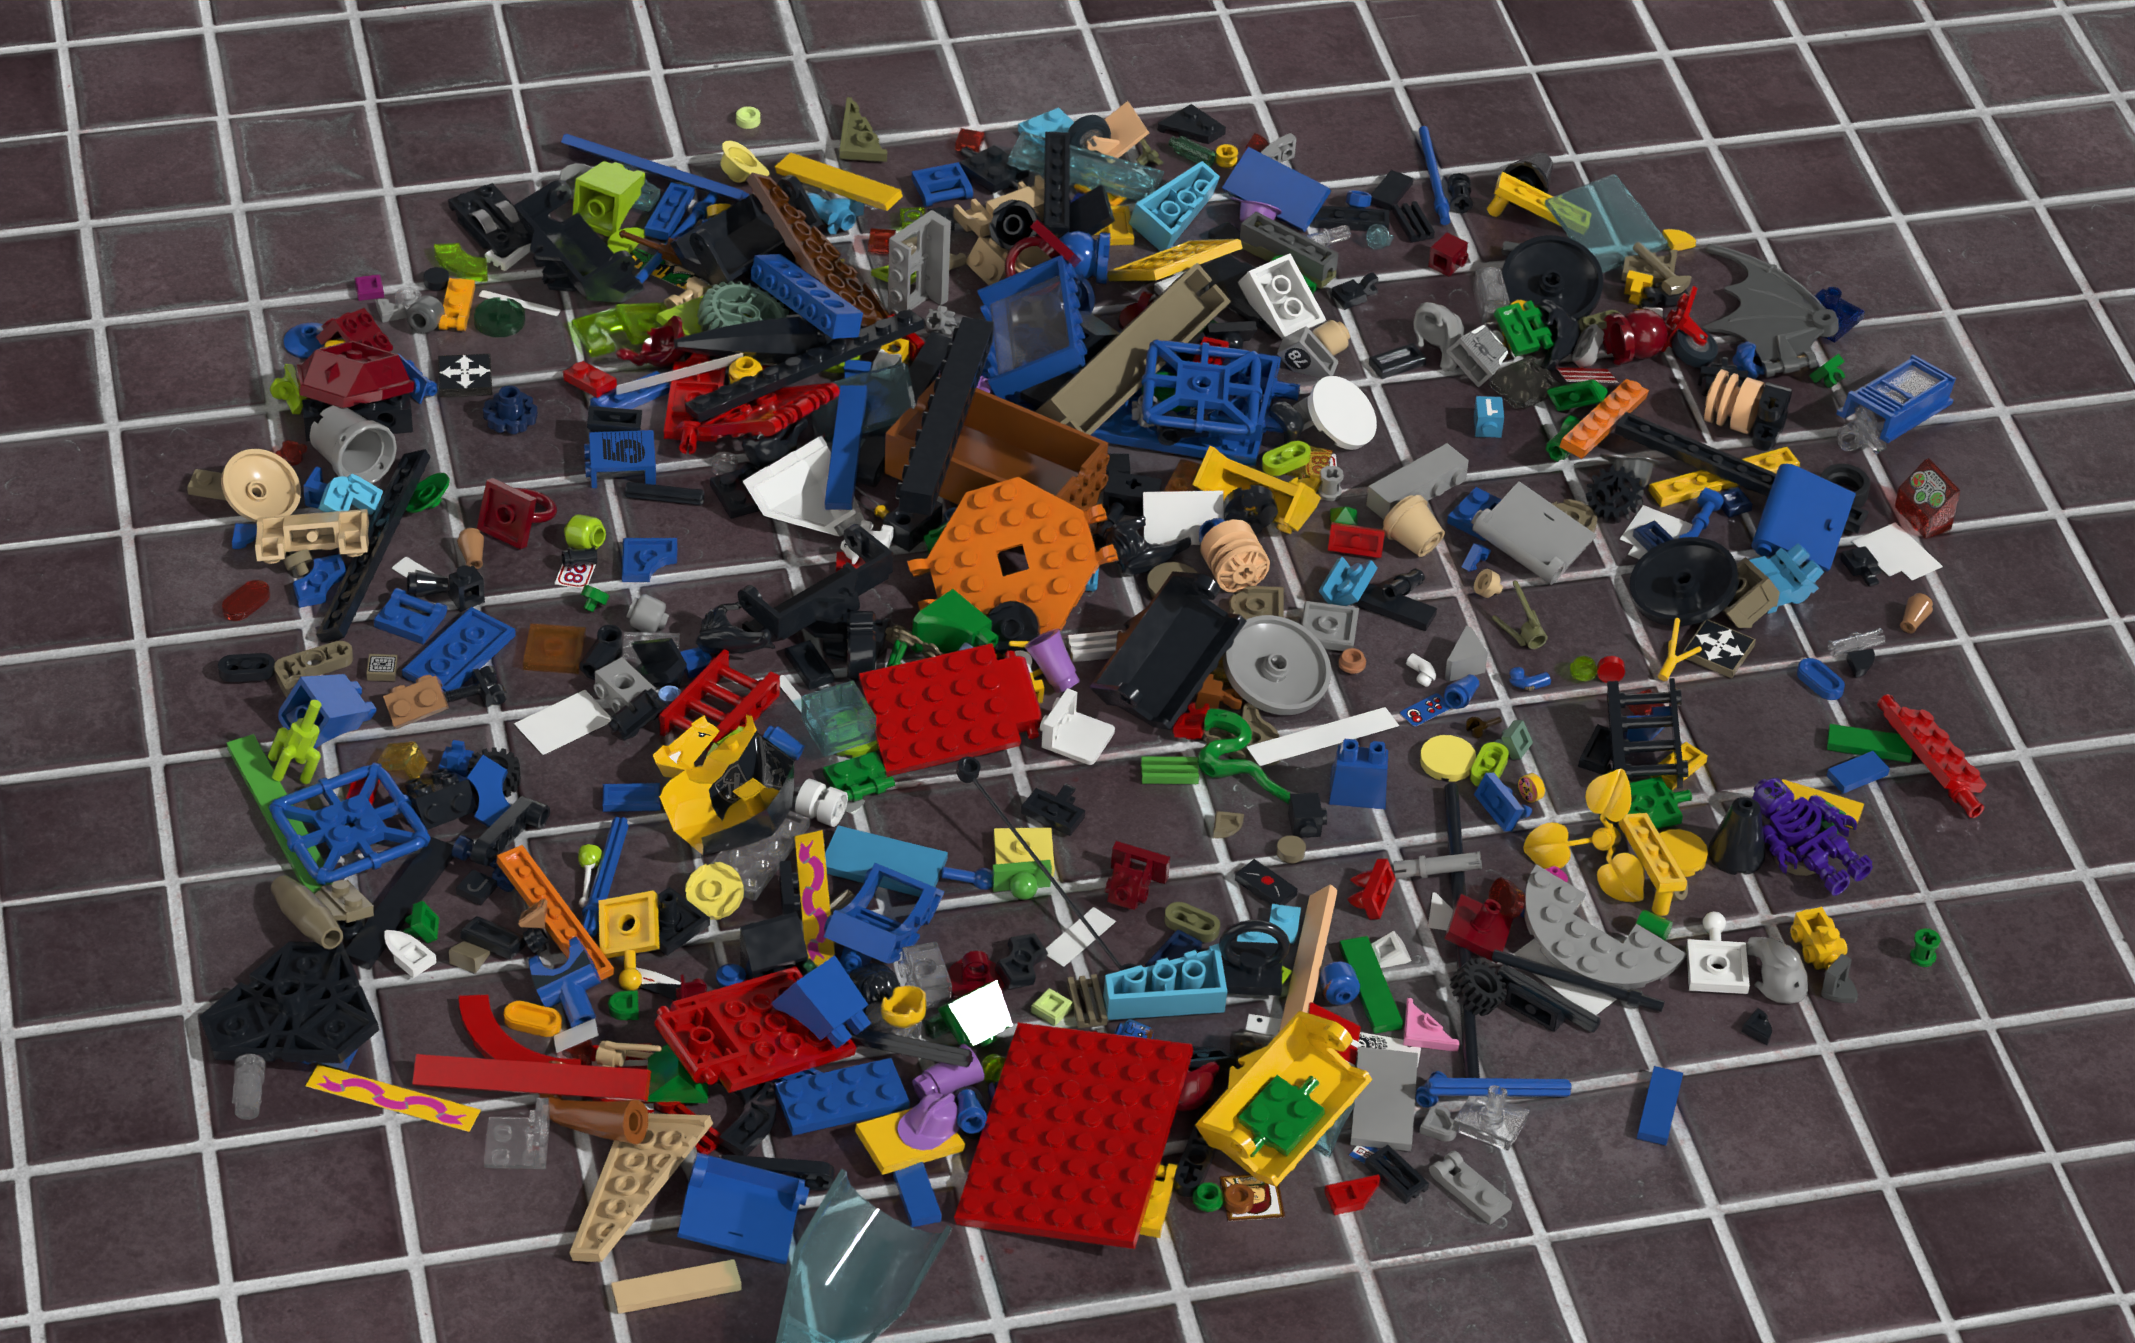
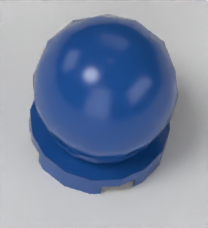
(1091, 252)

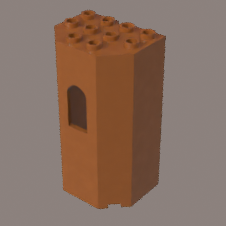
(1008, 443)

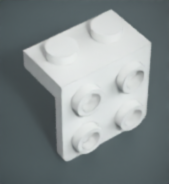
(1074, 733)

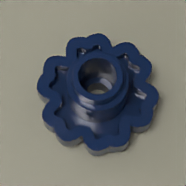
(510, 411)

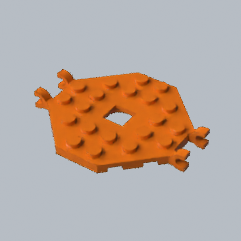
(1009, 516)

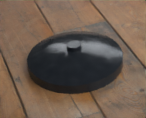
(1555, 271)
(1684, 581)

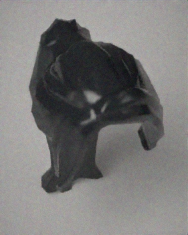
(1134, 552)
(719, 634)

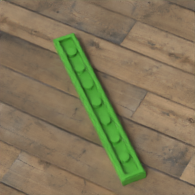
(258, 776)

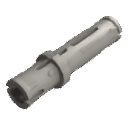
(1437, 865)

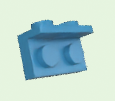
(1346, 582)

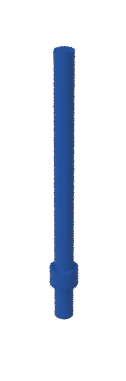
(1441, 202)
(698, 212)

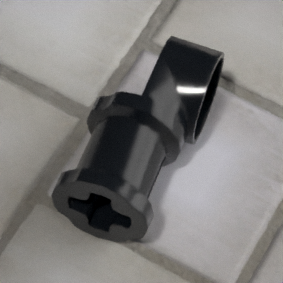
(1460, 189)

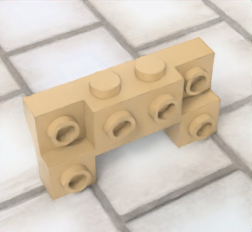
(979, 218)
(312, 531)

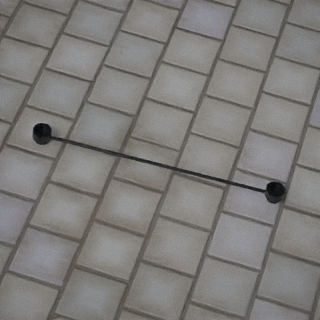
(968, 771)

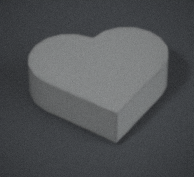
(1438, 1124)

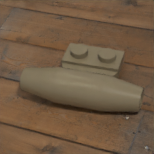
(318, 913)

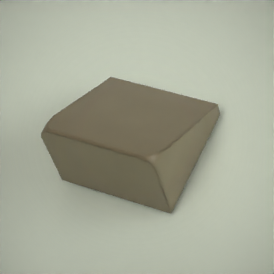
(468, 956)

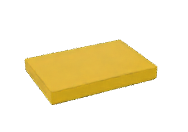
(890, 1152)

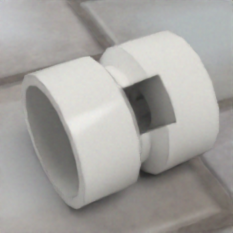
(821, 802)

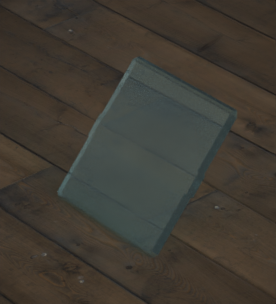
(1606, 221)
(887, 400)

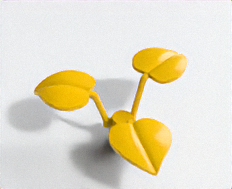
(1611, 798)

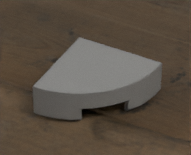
(390, 311)

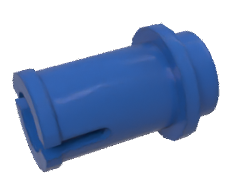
(1422, 1095)

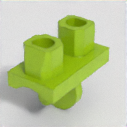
(288, 389)

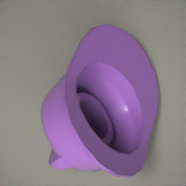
(1247, 208)
(929, 1122)

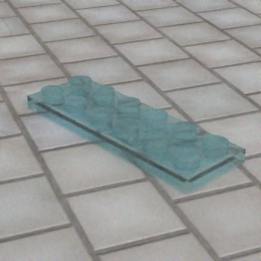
(1090, 168)

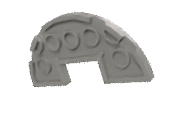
(1586, 950)

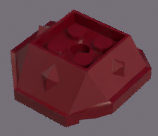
(352, 375)

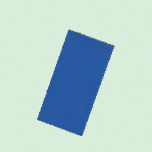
(1273, 183)
(460, 649)

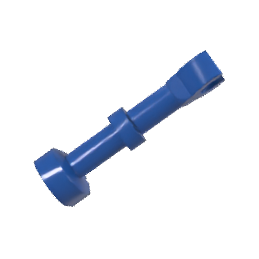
(1710, 502)

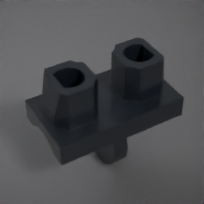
(1708, 374)

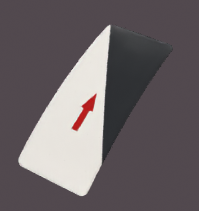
(659, 983)

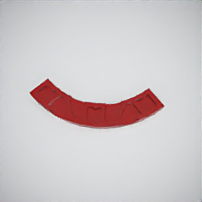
(491, 1038)

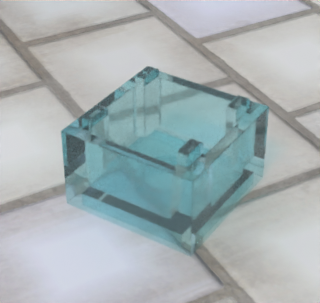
(838, 718)

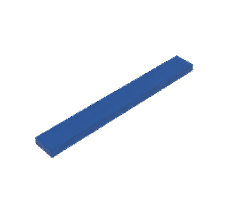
(653, 168)

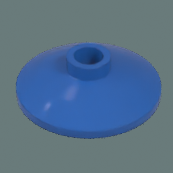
(302, 339)

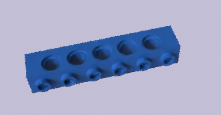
(806, 296)

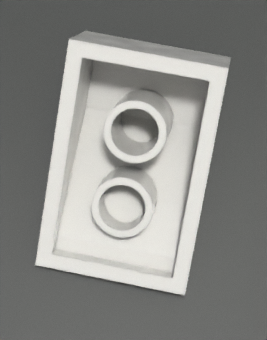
(1281, 296)

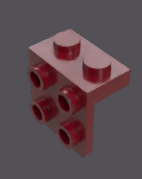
(355, 327)

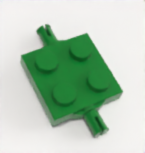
(1657, 801)
(1282, 1115)

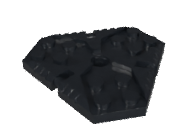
(294, 1009)

